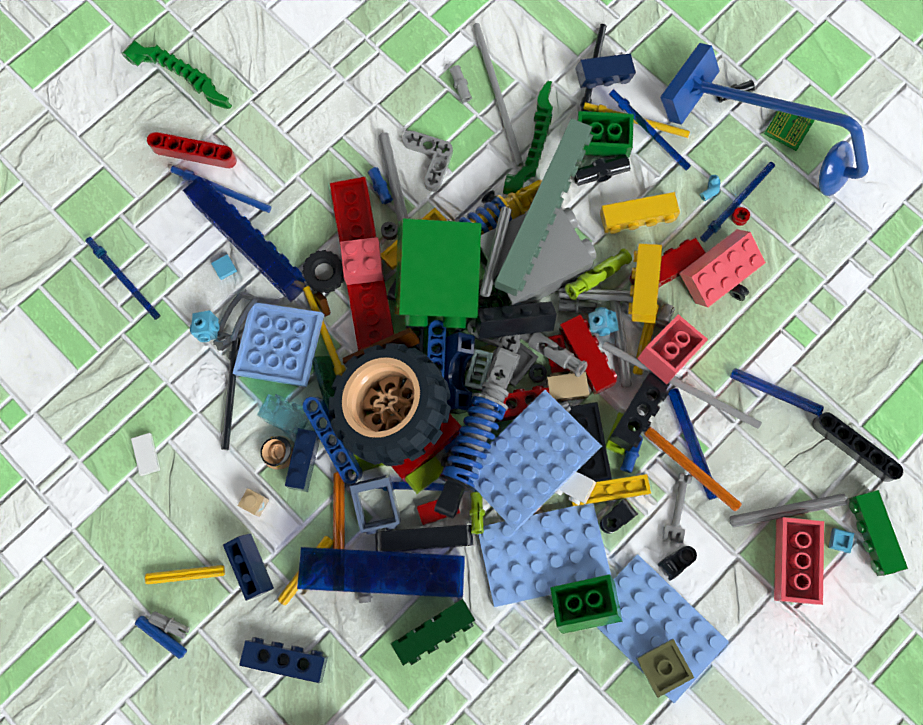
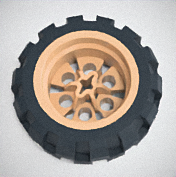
(417, 419)

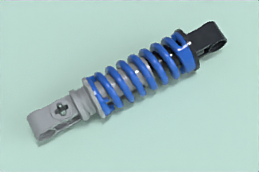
(482, 415)

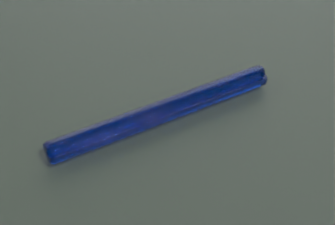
(690, 435)

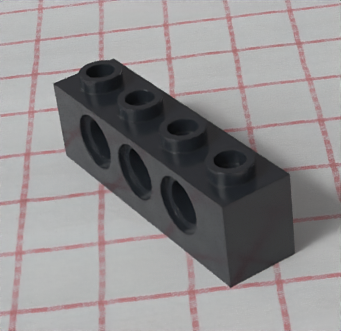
(622, 434)

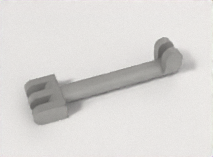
(674, 528)

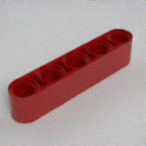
(184, 146)

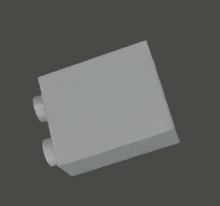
(559, 262)

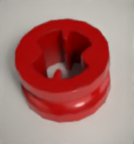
(737, 221)

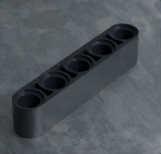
(867, 449)
(424, 538)

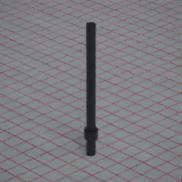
(597, 52)
(230, 396)

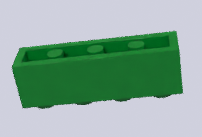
(877, 533)

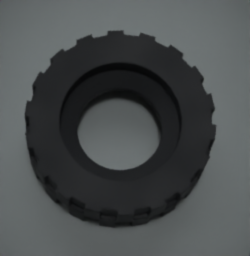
(316, 259)

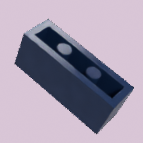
(605, 70)
(302, 460)
(248, 566)

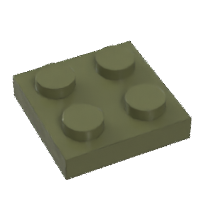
(665, 668)

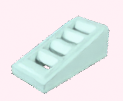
(470, 376)

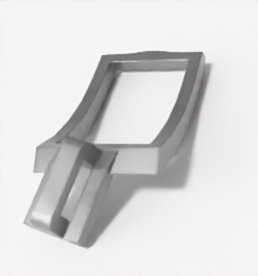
(228, 338)

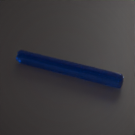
(777, 391)

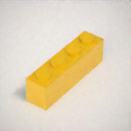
(639, 212)
(646, 283)

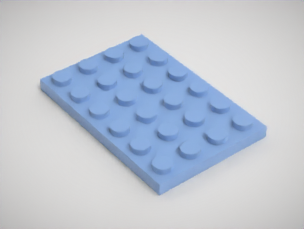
(532, 460)
(542, 553)
(655, 614)

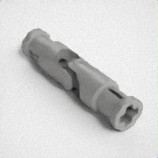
(556, 353)

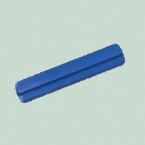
(161, 637)

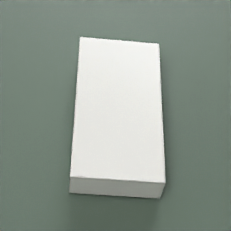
(145, 454)

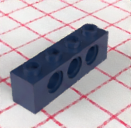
(251, 659)

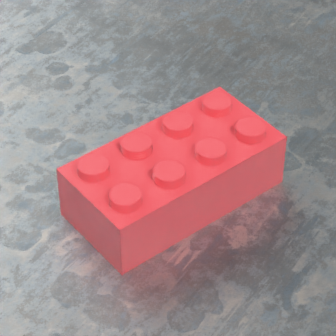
(722, 267)
(799, 561)

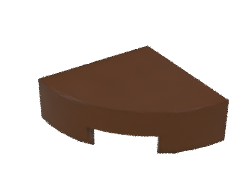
(322, 303)

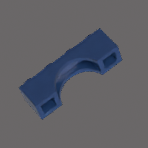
(458, 353)

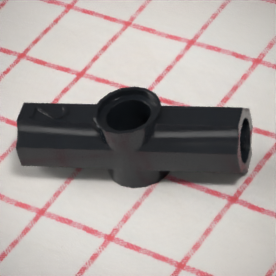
(602, 170)

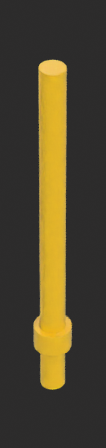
(656, 125)
(339, 368)

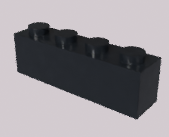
(515, 320)

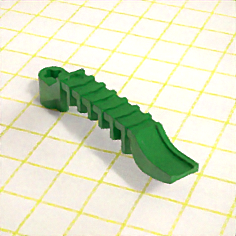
(137, 54)
(542, 122)

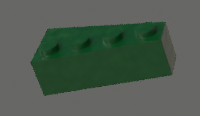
(433, 632)

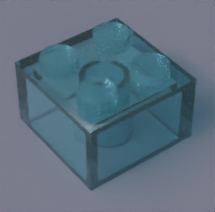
(282, 414)

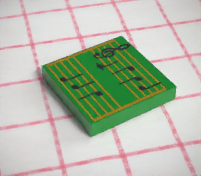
(789, 129)

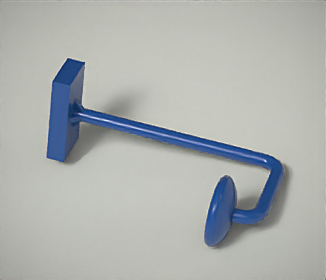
(696, 79)

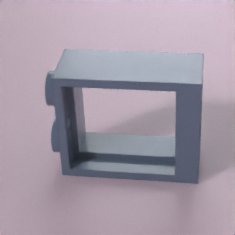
(372, 527)

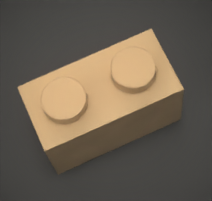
(567, 386)

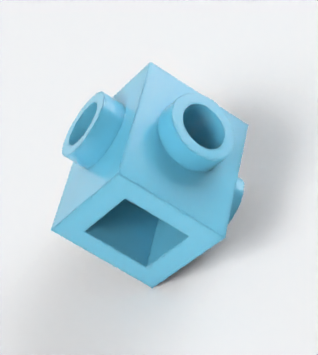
(603, 321)
(204, 326)

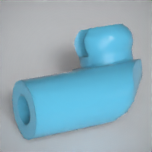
(713, 188)

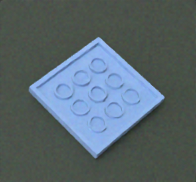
(278, 344)

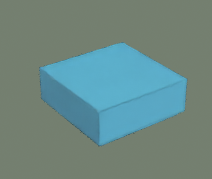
(224, 267)
(841, 540)

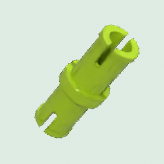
(476, 513)

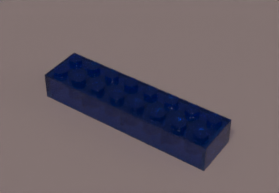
(245, 238)
(381, 572)

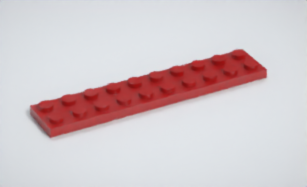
(367, 300)

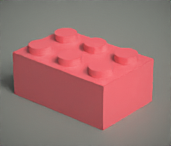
(672, 349)

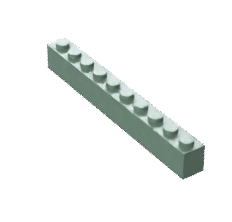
(543, 207)

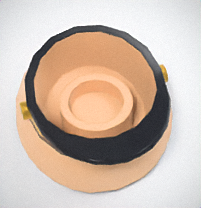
(277, 452)

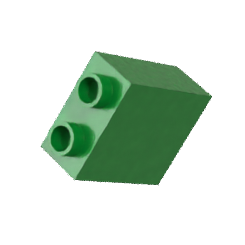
(437, 271)

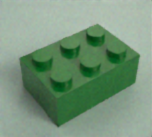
(610, 133)
(586, 604)

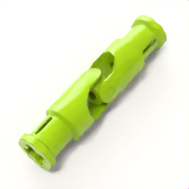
(598, 273)

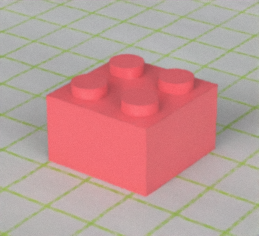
(362, 261)

